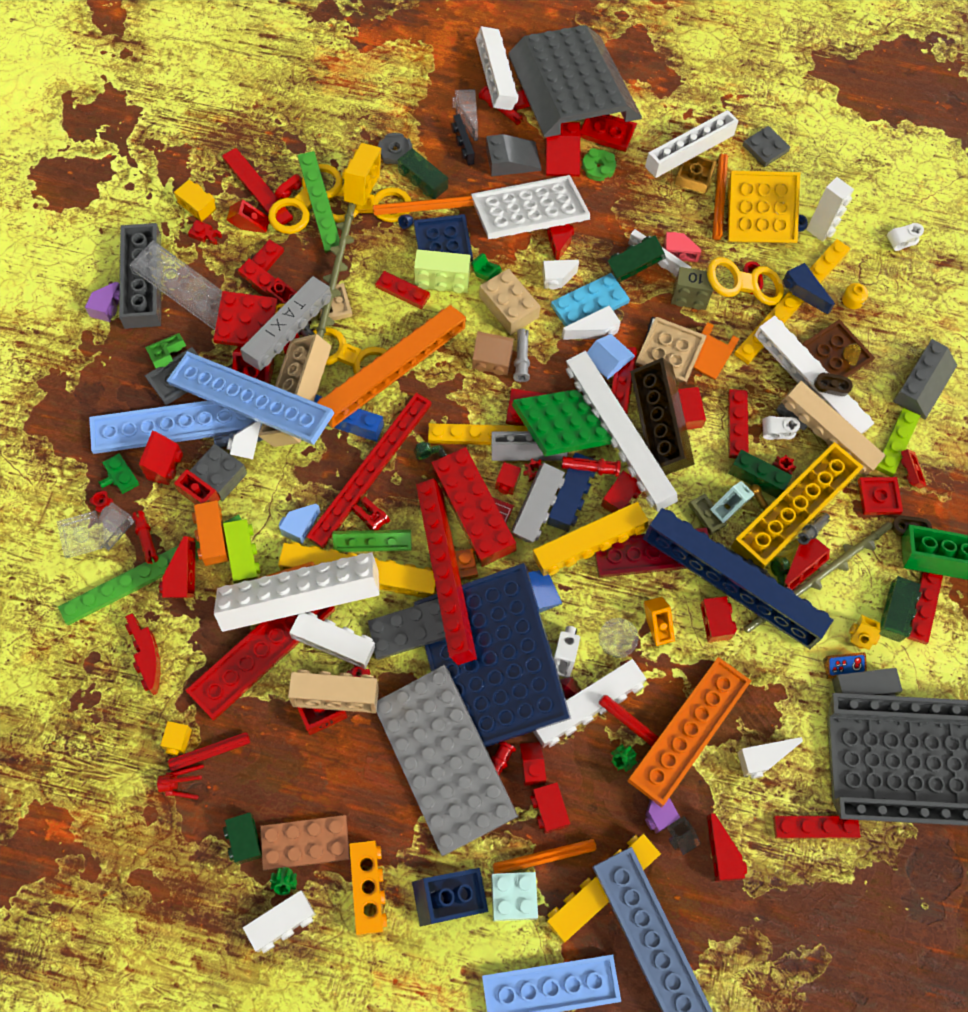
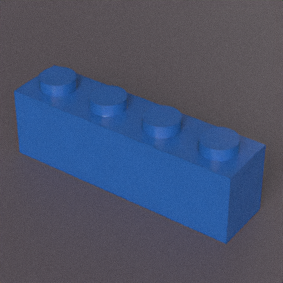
(361, 423)

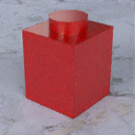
(508, 478)

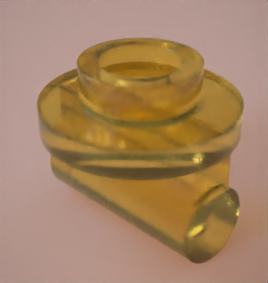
(852, 353)

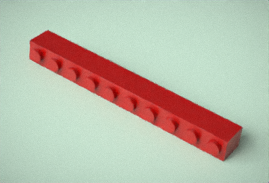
(446, 573)

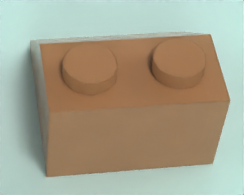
(492, 353)

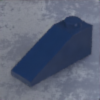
(806, 287)

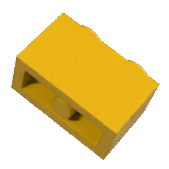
(195, 200)

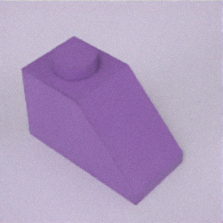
(660, 818)

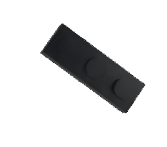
(462, 139)

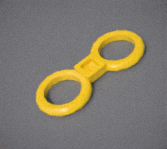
(374, 200)
(303, 202)
(745, 281)
(349, 354)

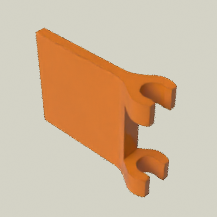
(713, 354)

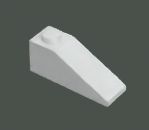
(593, 326)
(761, 758)

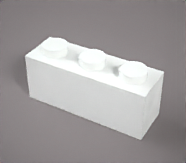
(279, 922)

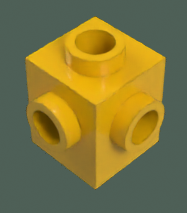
(865, 632)

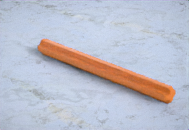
(720, 197)
(422, 205)

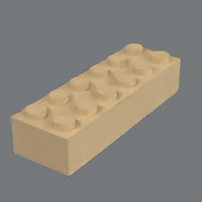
(301, 376)

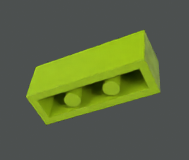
(241, 550)

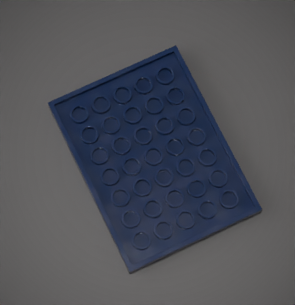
(515, 677)

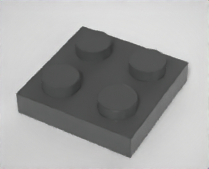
(766, 146)

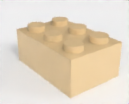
(509, 301)

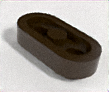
(832, 384)
(904, 521)

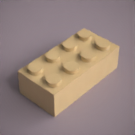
(333, 691)

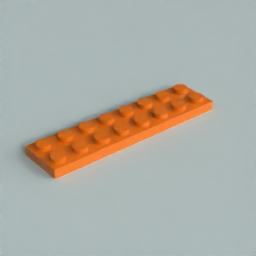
(689, 732)

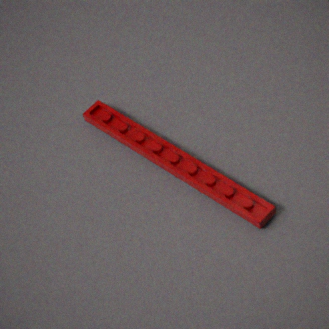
(369, 470)

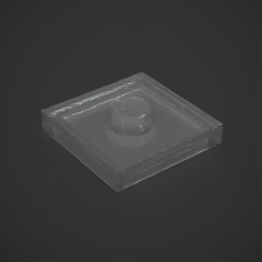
(80, 534)

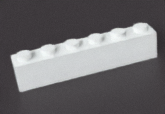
(496, 68)
(691, 144)
(586, 703)

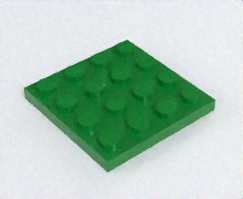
(561, 422)

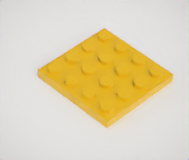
(763, 207)

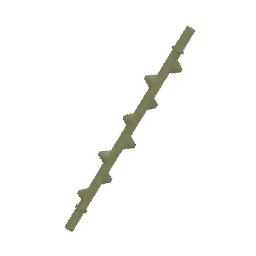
(338, 266)
(825, 569)

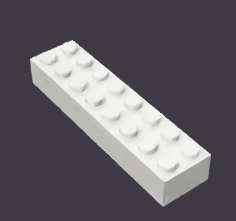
(297, 591)

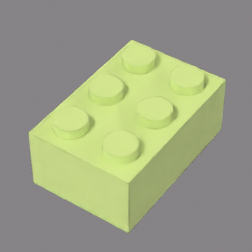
(442, 271)

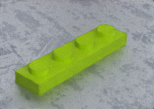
(898, 441)

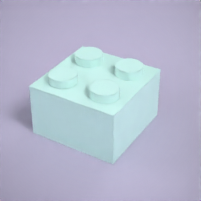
(514, 896)

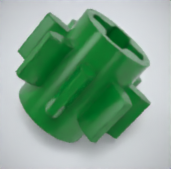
(624, 757)
(283, 881)

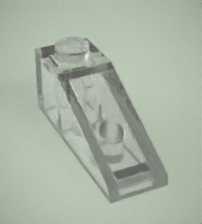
(466, 106)

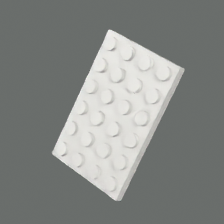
(530, 207)

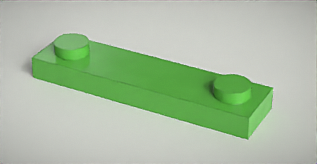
(372, 540)

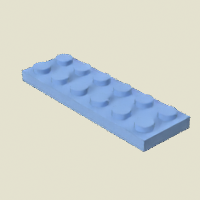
(553, 987)

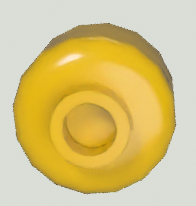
(855, 296)

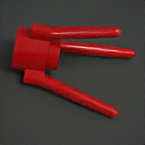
(169, 782)

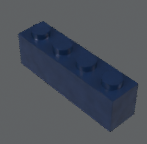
(570, 497)

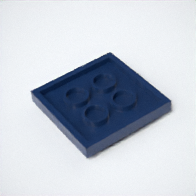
(443, 235)

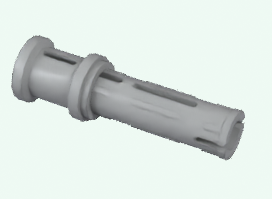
(522, 361)

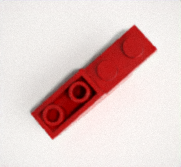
(266, 283)
(147, 659)

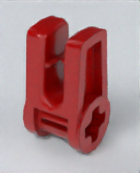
(377, 517)

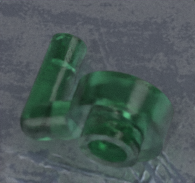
(424, 450)
(780, 568)

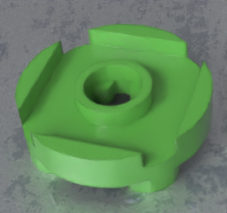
(603, 157)

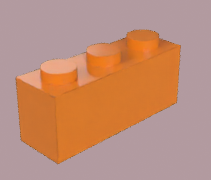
(210, 533)

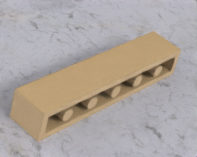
(831, 426)

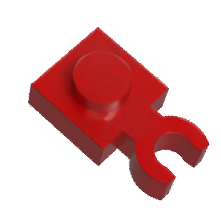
(203, 231)

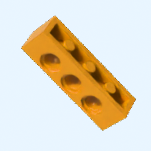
(358, 853)

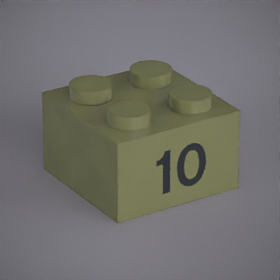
(691, 289)

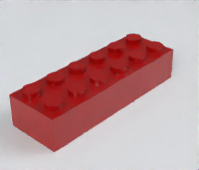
(474, 507)

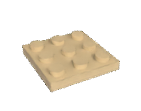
(673, 343)

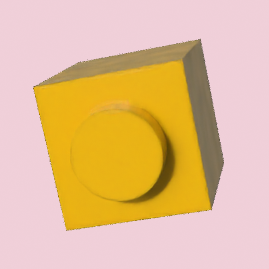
(175, 738)

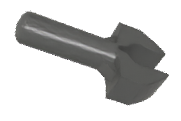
(783, 412)

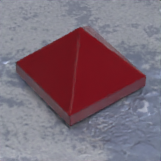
(568, 687)

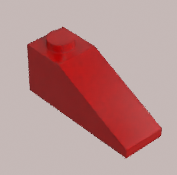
(806, 561)
(726, 858)

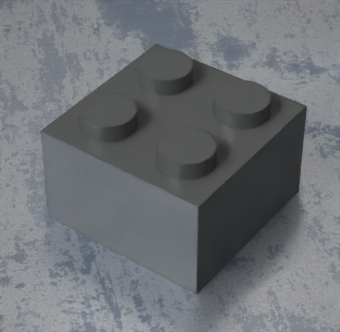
(219, 471)

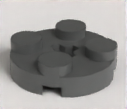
(394, 140)

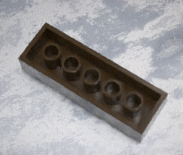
(662, 415)

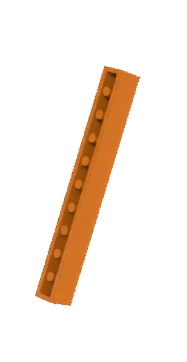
(393, 364)

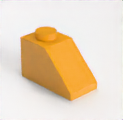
(659, 620)

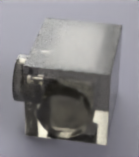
(683, 835)

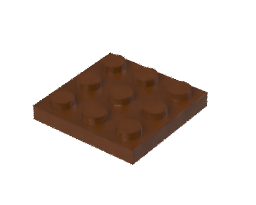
(828, 349)

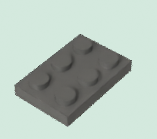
(159, 377)

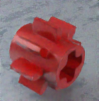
(785, 464)
(532, 466)

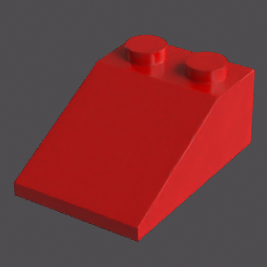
(563, 151)
(180, 574)

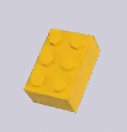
(361, 174)

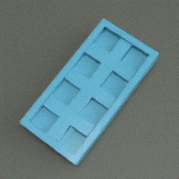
(590, 299)

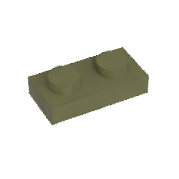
(701, 508)

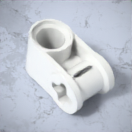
(905, 236)
(779, 427)

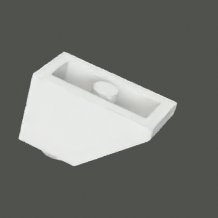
(558, 272)
(244, 441)

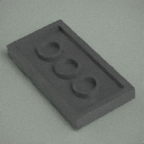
(407, 629)

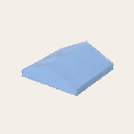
(609, 355)

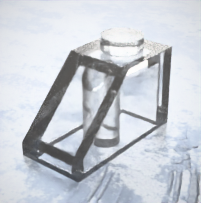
(113, 524)

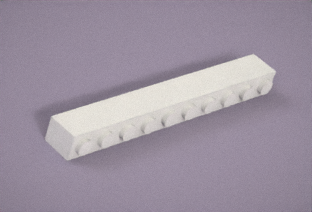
(623, 433)

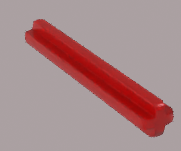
(628, 720)
(209, 751)

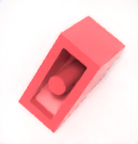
(681, 247)

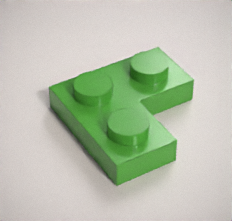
(160, 351)

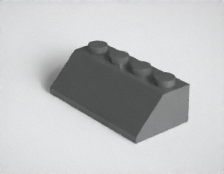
(927, 379)

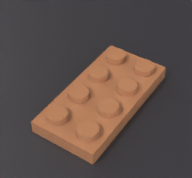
(305, 842)

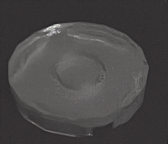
(618, 637)

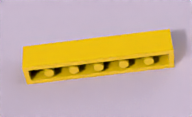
(590, 539)
(591, 898)

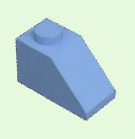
(299, 523)

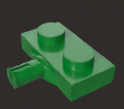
(118, 474)

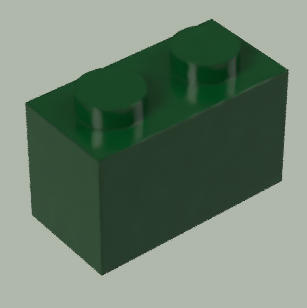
(243, 839)

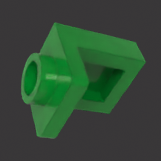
(484, 268)

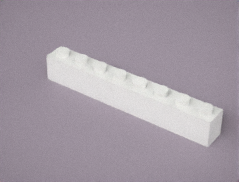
(805, 368)

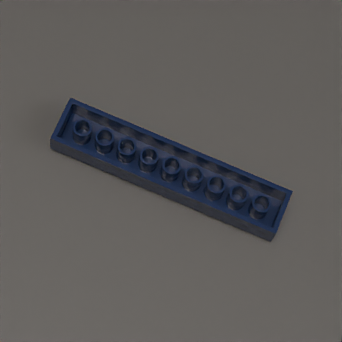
(738, 579)

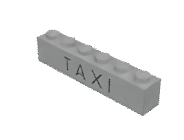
(286, 323)

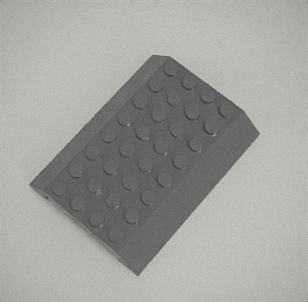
(570, 78)
(899, 758)

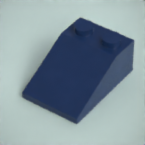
(449, 896)

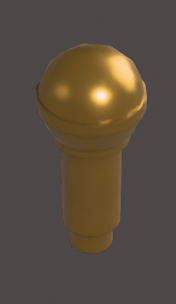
(756, 489)

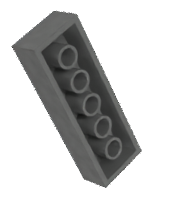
(138, 298)

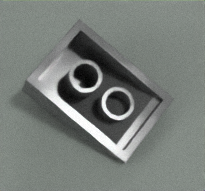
(511, 155)

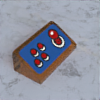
(844, 664)

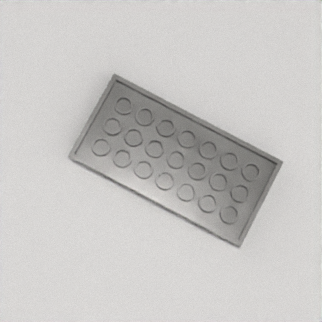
(445, 761)

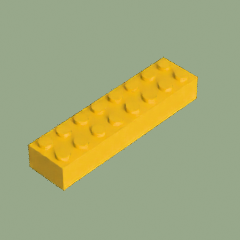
(797, 506)

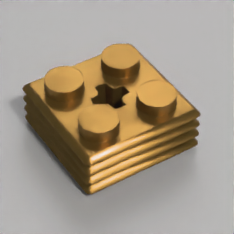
(695, 174)

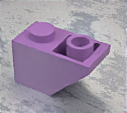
(104, 302)

